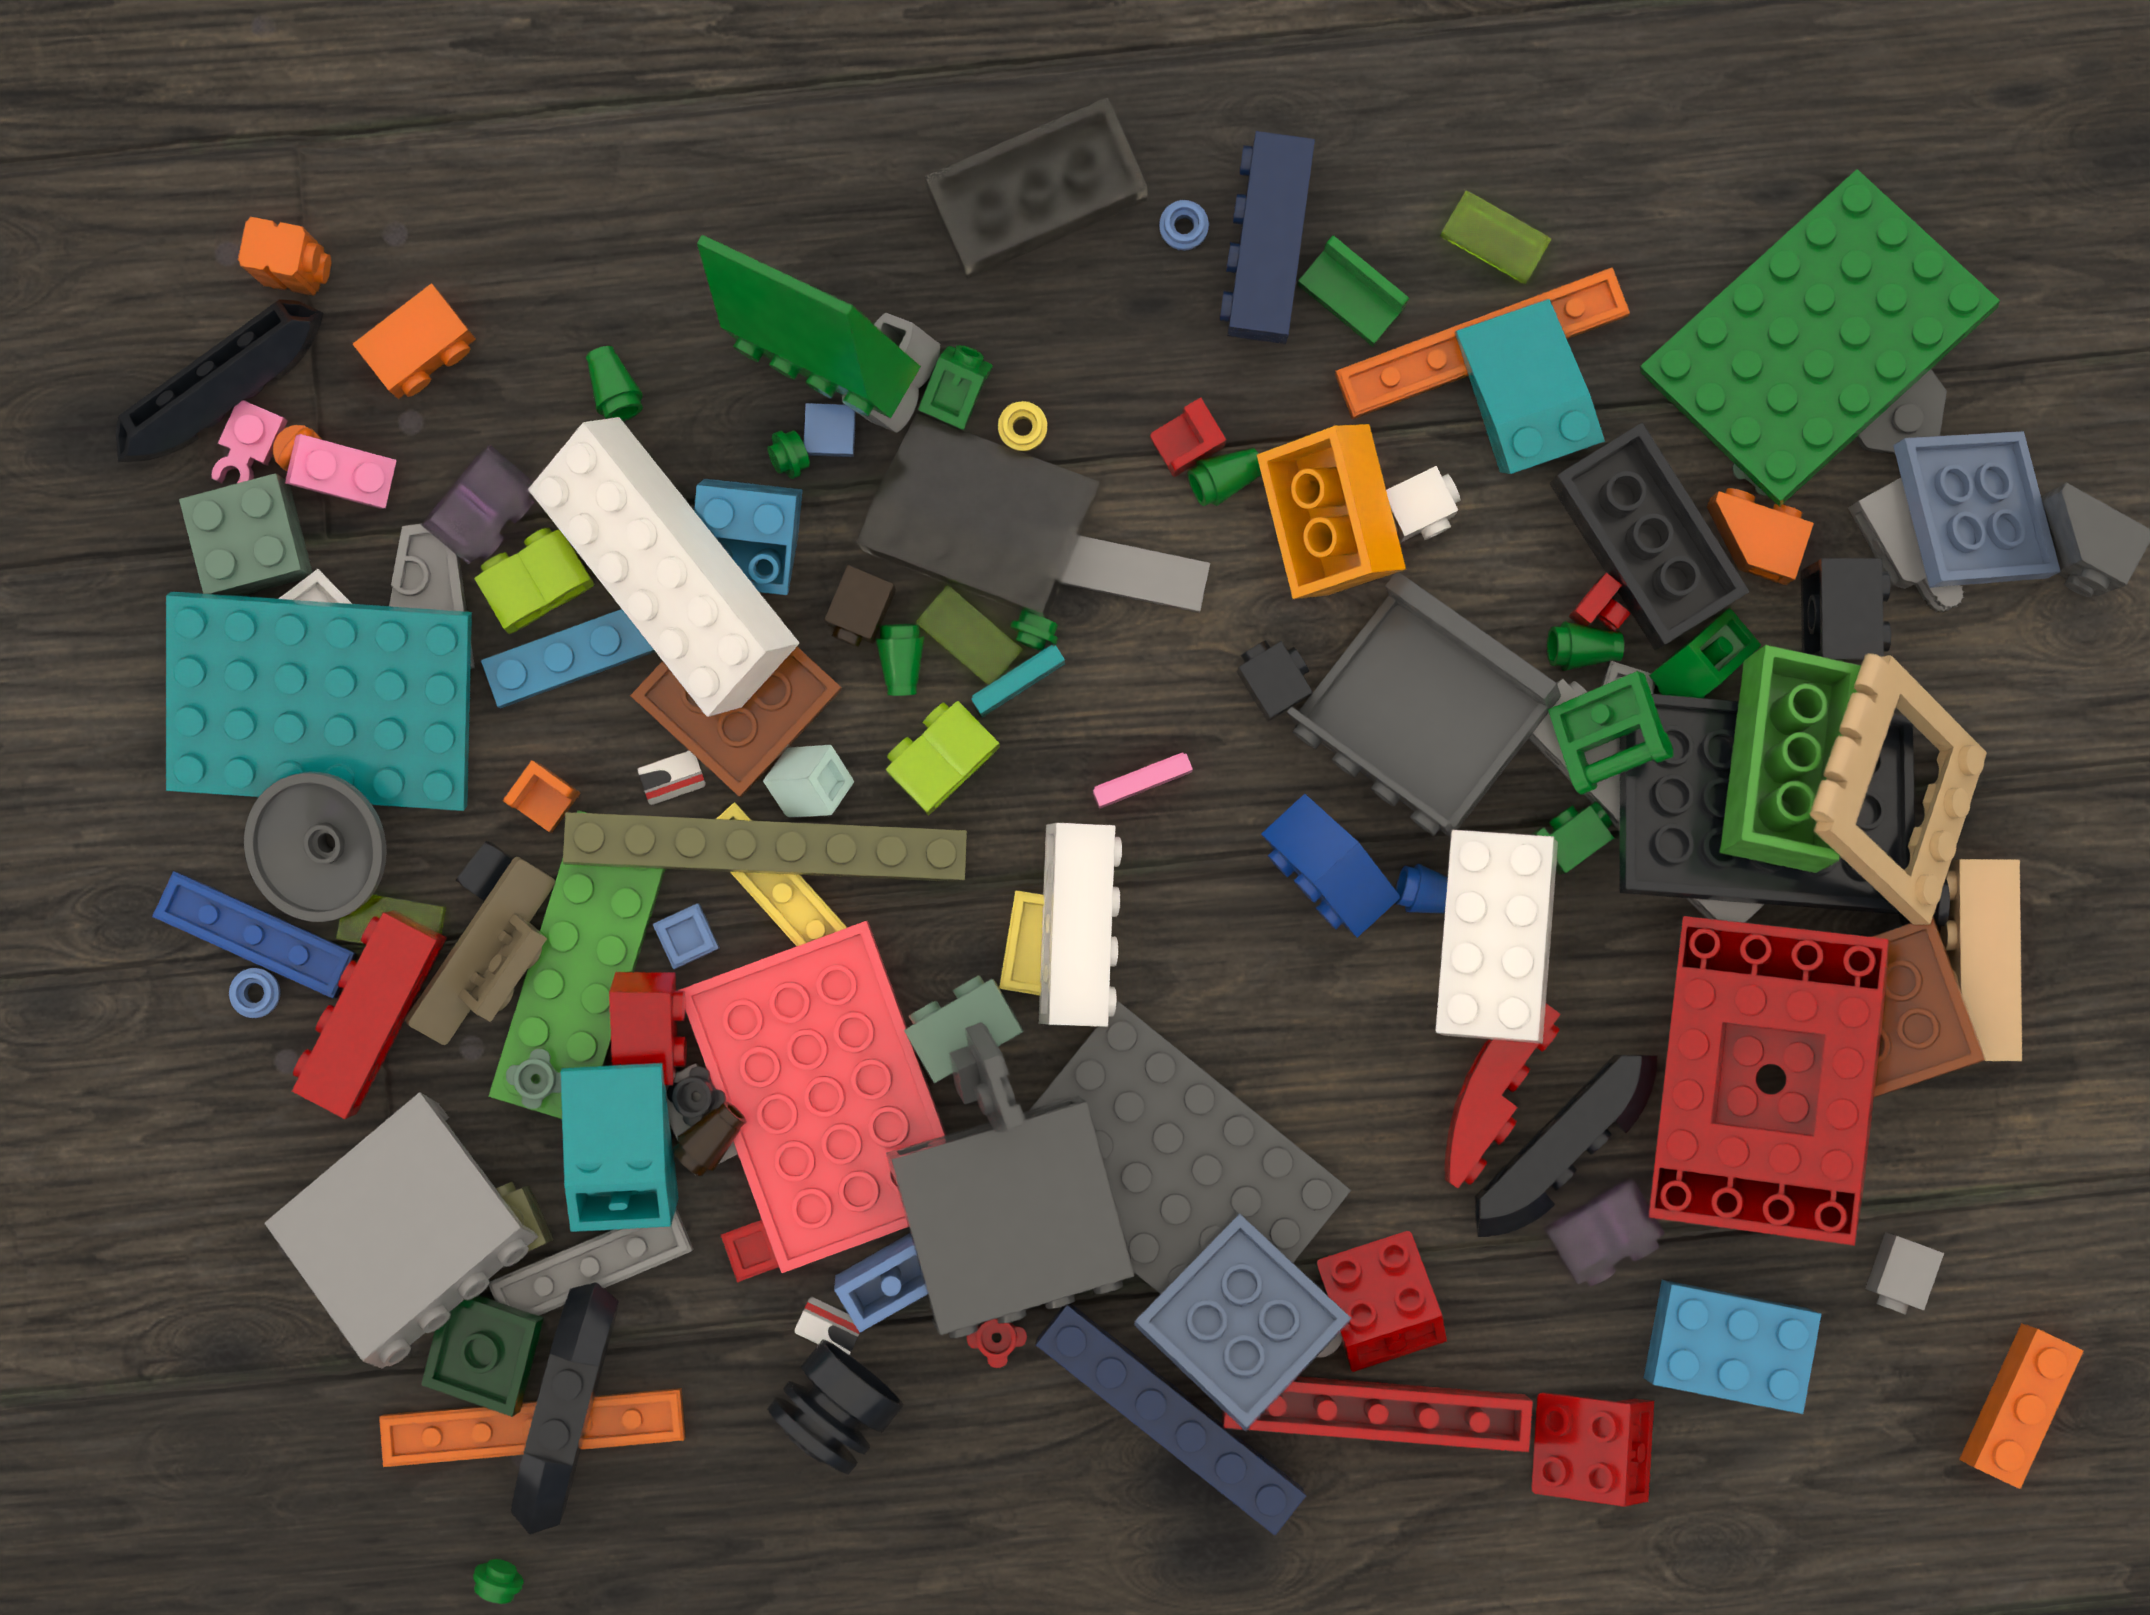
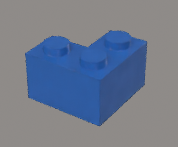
(1329, 866)

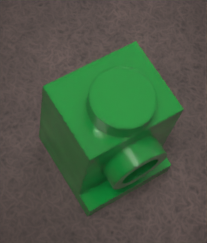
(1578, 834)

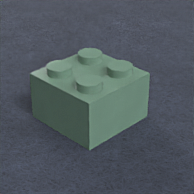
(246, 537)
(942, 1030)

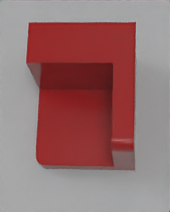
(1188, 438)

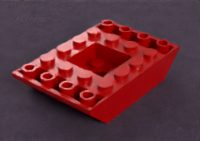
(1752, 1156)

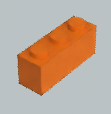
(2021, 1405)

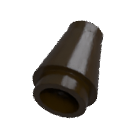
(709, 1139)

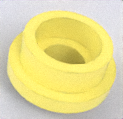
(1019, 411)

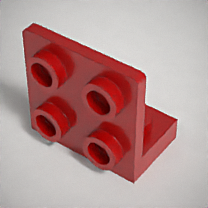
(1387, 1299)
(1593, 1449)

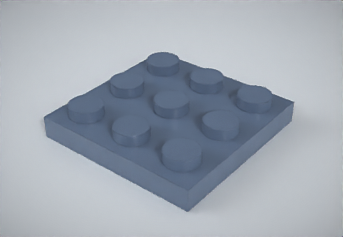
(1976, 508)
(1242, 1322)

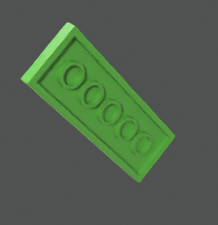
(591, 932)

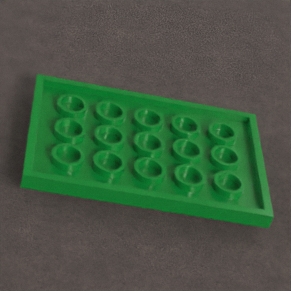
(1819, 337)

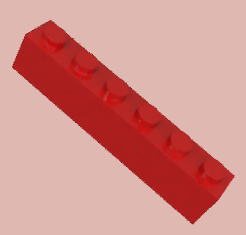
(1399, 1414)

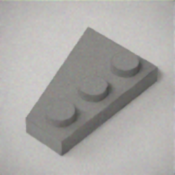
(426, 574)

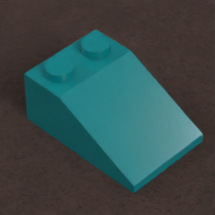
(1528, 387)

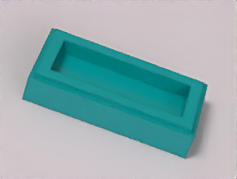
(1018, 680)

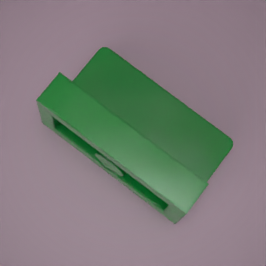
(1353, 291)

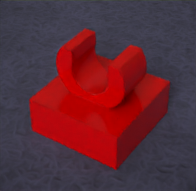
(1599, 605)

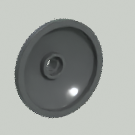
(290, 850)

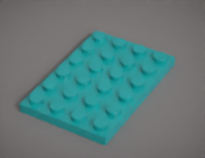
(317, 689)

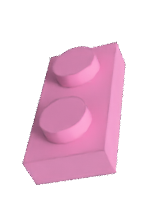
(340, 471)

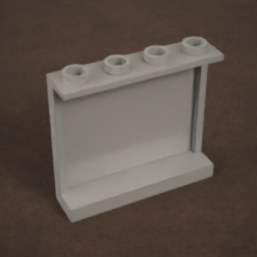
(399, 1233)

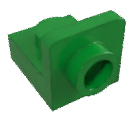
(955, 385)

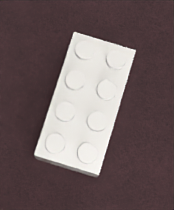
(1497, 936)

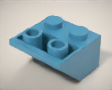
(755, 528)

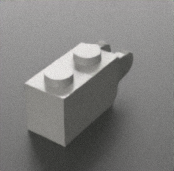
(1890, 533)

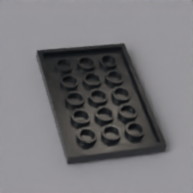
(1677, 814)

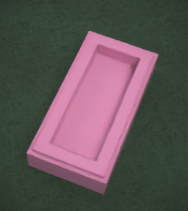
(1142, 780)

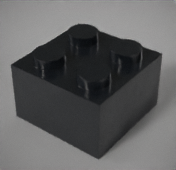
(1845, 609)

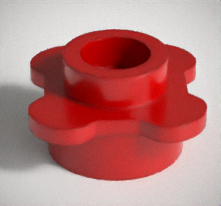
(997, 1352)

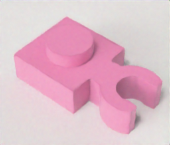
(250, 437)

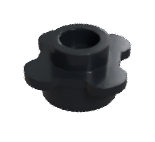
(681, 1095)

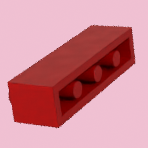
(367, 1014)

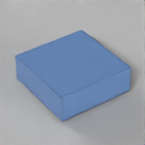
(829, 430)
(686, 936)

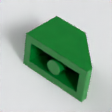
(1706, 658)

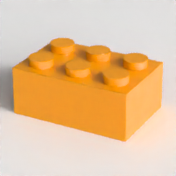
(1331, 511)

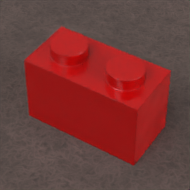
(645, 1021)

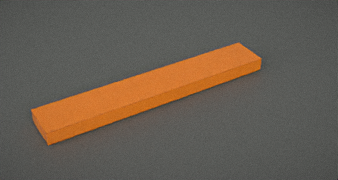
(1438, 357)
(486, 1433)

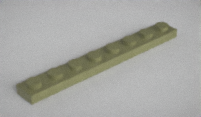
(764, 847)

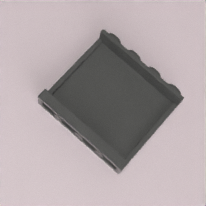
(1425, 707)
(1011, 1217)

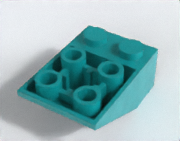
(617, 1148)

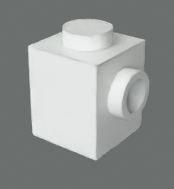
(1423, 504)

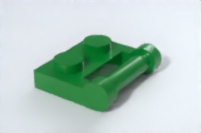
(1603, 717)

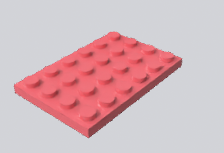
(826, 1088)

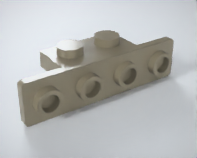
(487, 956)

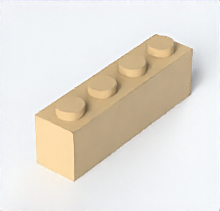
(1986, 950)

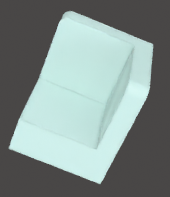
(808, 781)

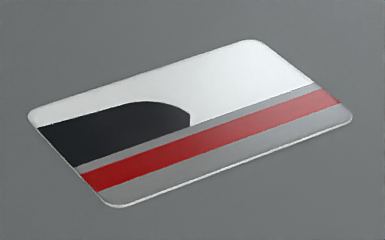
(671, 777)
(827, 1323)

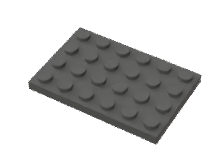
(1187, 1153)

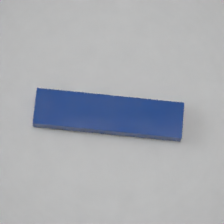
(253, 934)

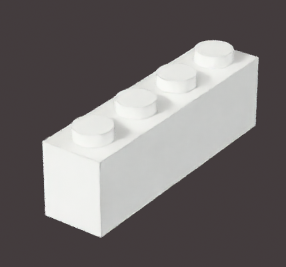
(1079, 924)

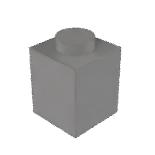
(1903, 1273)

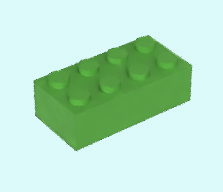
(1779, 756)

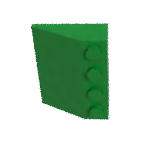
(805, 332)

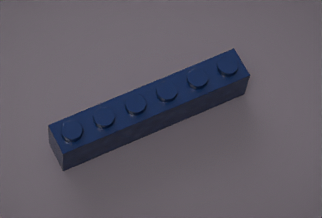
(1171, 1418)

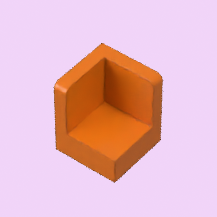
(541, 796)

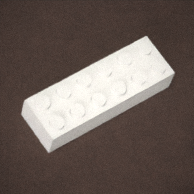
(663, 566)

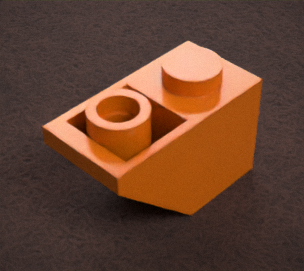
(1761, 538)

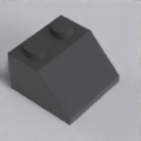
(2092, 541)

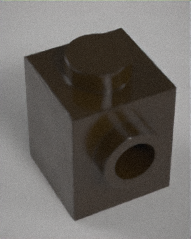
(859, 606)

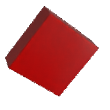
(749, 1250)

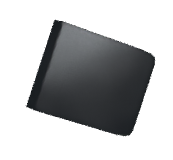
(484, 870)

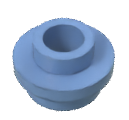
(1187, 210)
(239, 993)

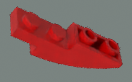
(1481, 1110)

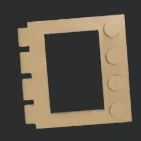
(1881, 689)

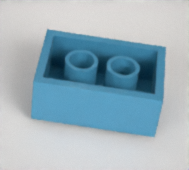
(1732, 1346)

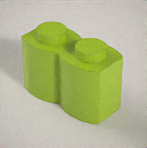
(533, 580)
(941, 756)

